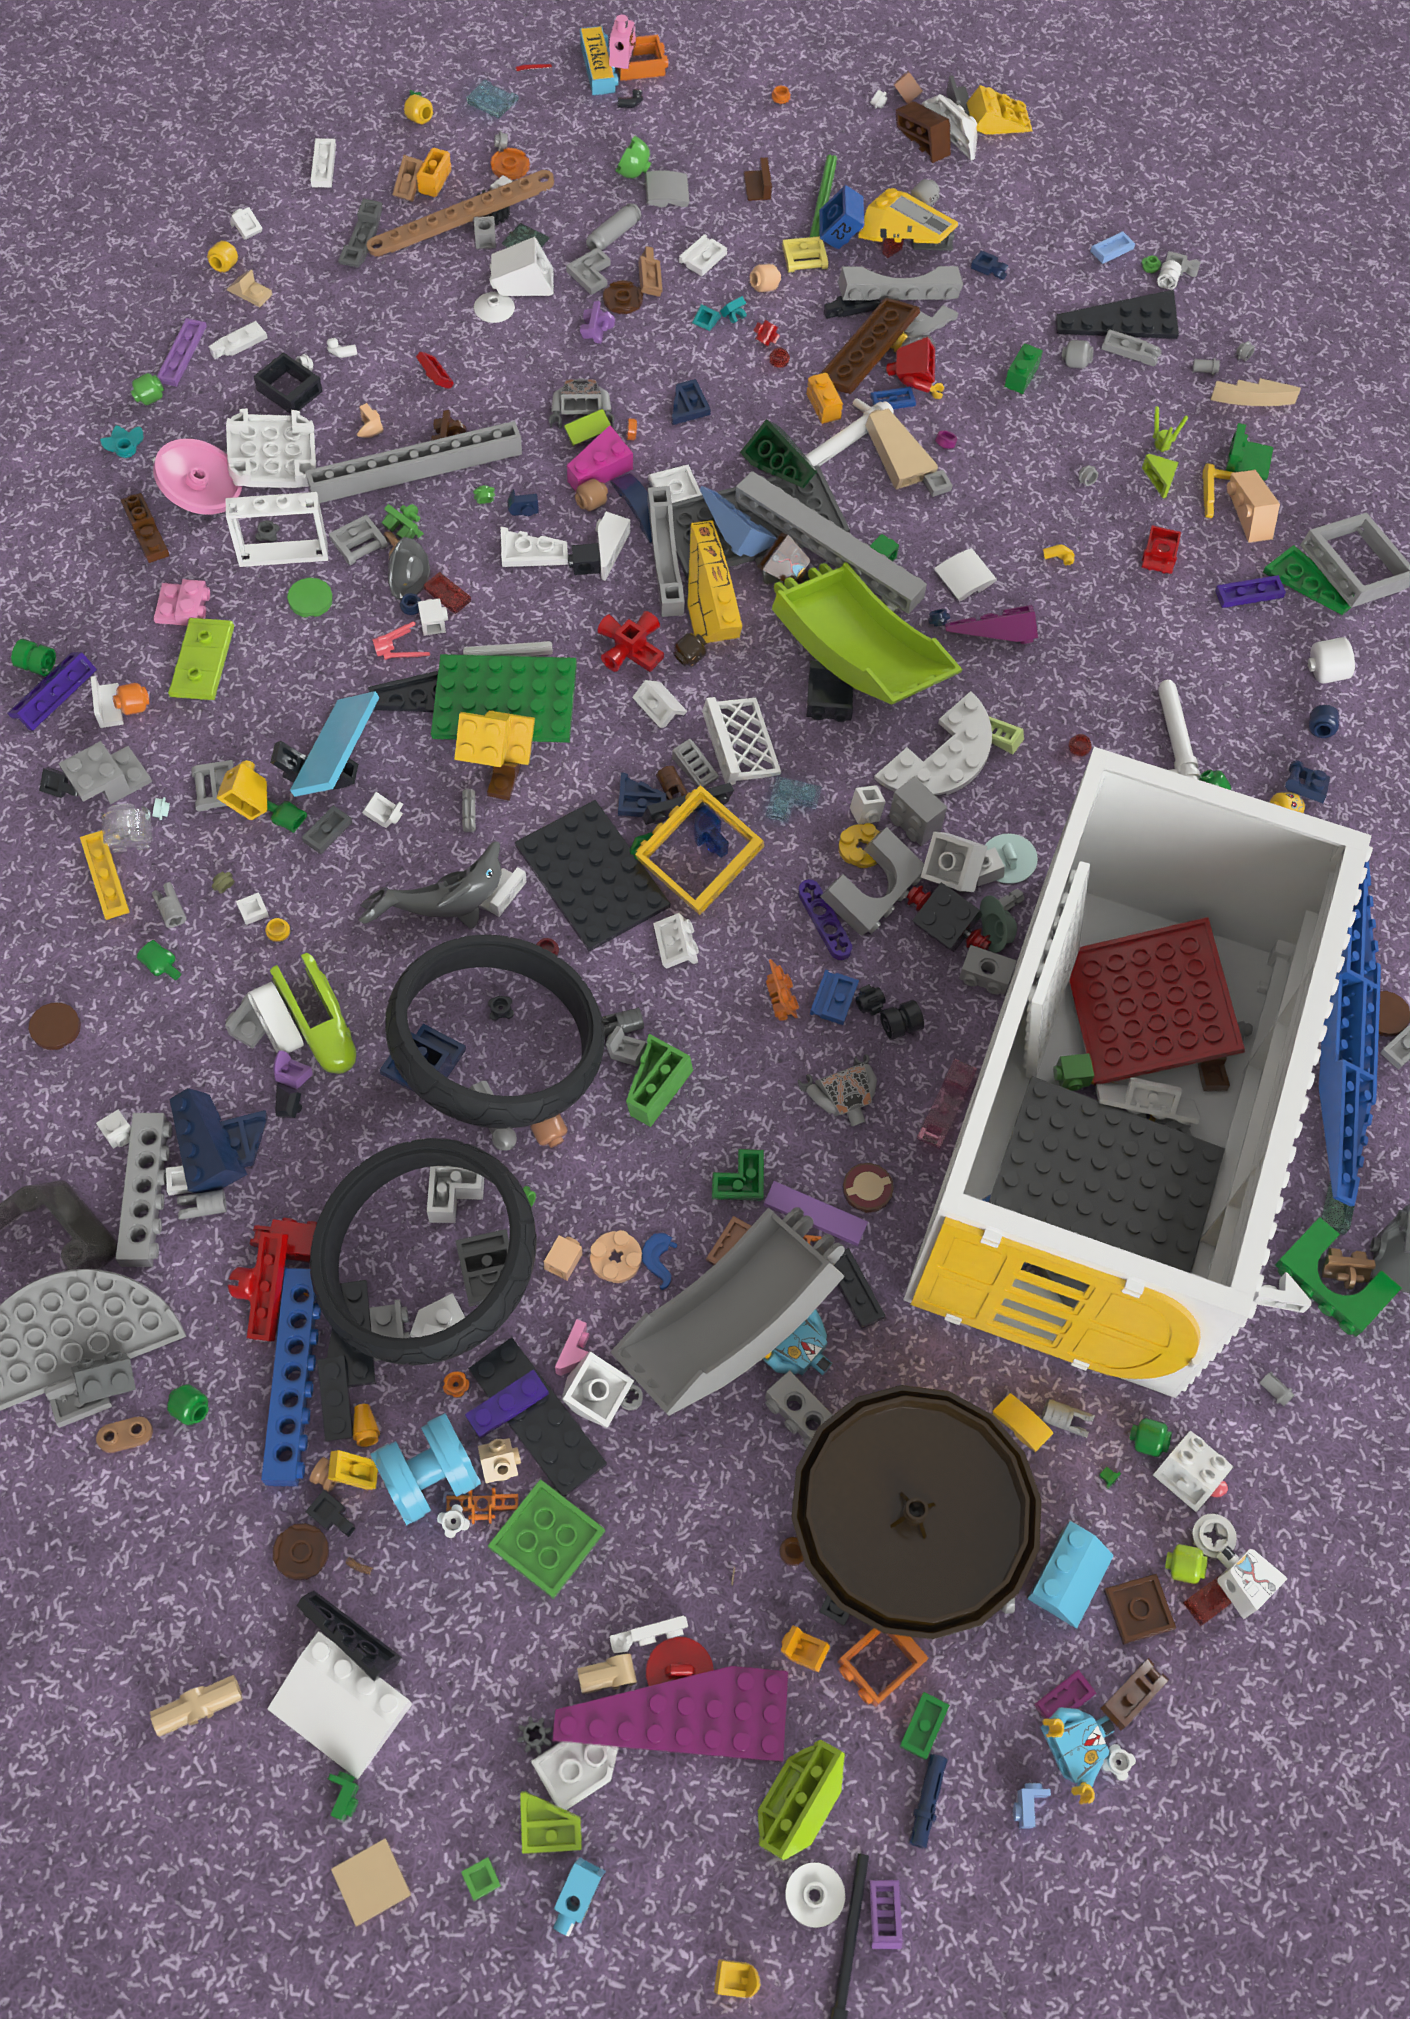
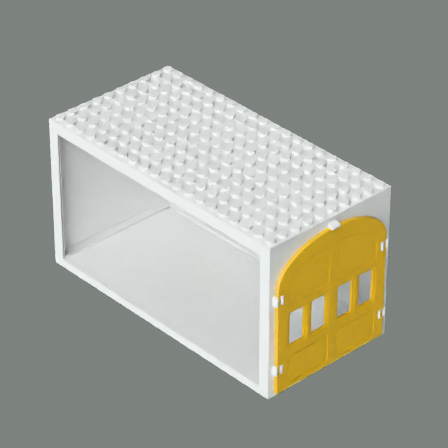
(1279, 916)

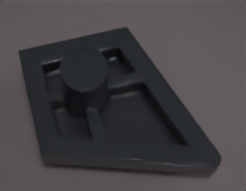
(287, 1101)

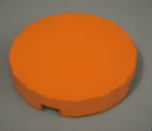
(502, 163)

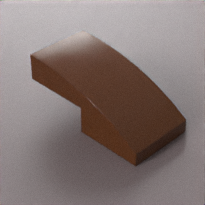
(1214, 1075)

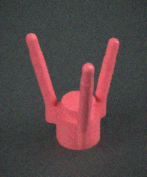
(384, 645)

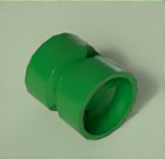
(31, 657)

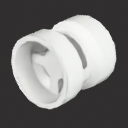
(1169, 275)

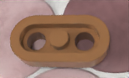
(124, 1435)

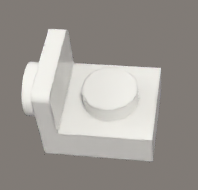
(245, 223)
(115, 1129)

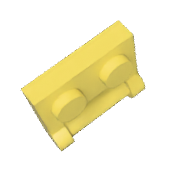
(804, 249)

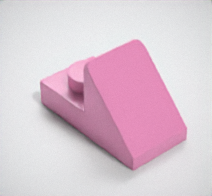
(571, 1353)

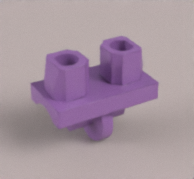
(596, 323)

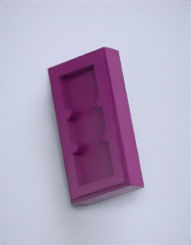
(1069, 1694)

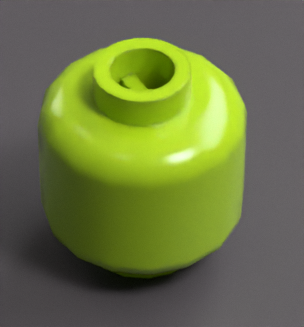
(1187, 1564)

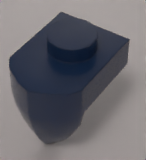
(522, 504)

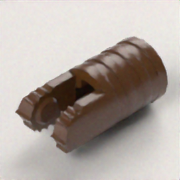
(670, 782)

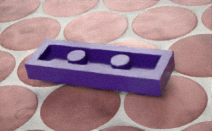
(1250, 591)
(506, 1404)

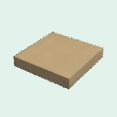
(371, 1882)

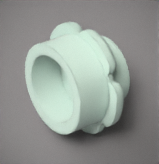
(160, 808)

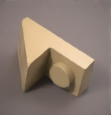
(250, 290)

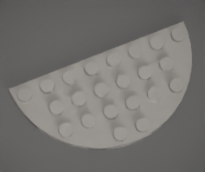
(74, 1319)

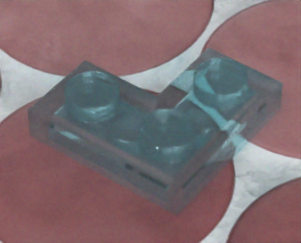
(790, 792)

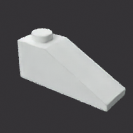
(612, 535)

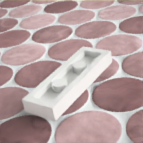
(323, 162)

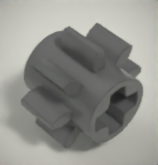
(532, 1727)

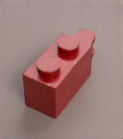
(299, 1237)

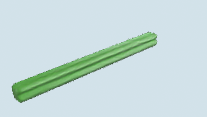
(824, 192)

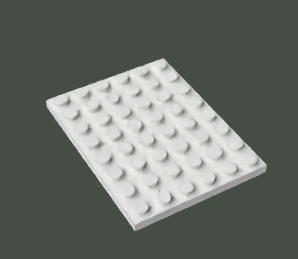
(1055, 970)

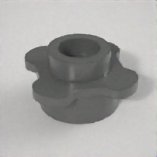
(265, 526)

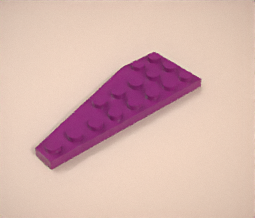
(708, 1714)

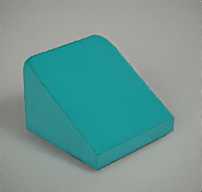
(706, 317)

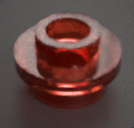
(779, 357)

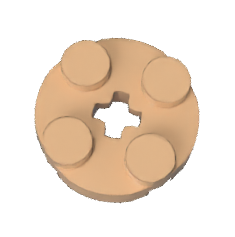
(611, 1270)

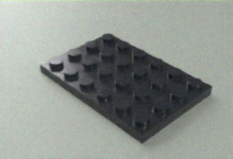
(592, 875)

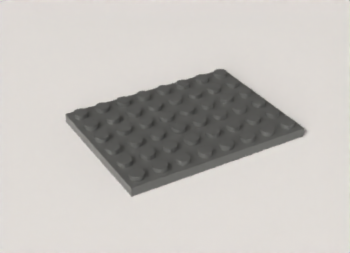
(1107, 1175)

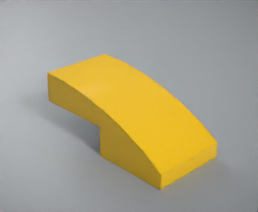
(1023, 1422)

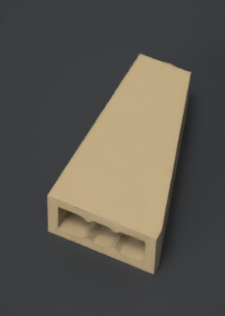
(898, 449)

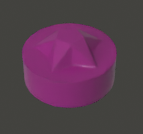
(946, 439)

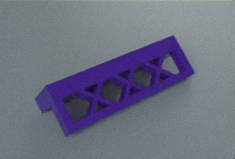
(53, 690)

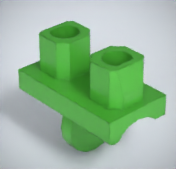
(394, 518)

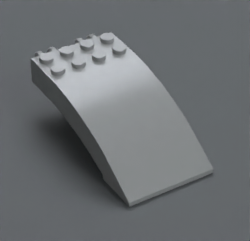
(732, 1312)

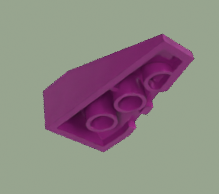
(1013, 625)

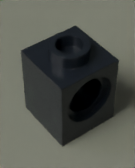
(585, 559)

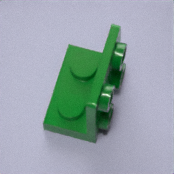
(1248, 455)

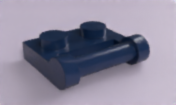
(1315, 782)

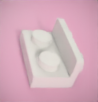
(676, 940)

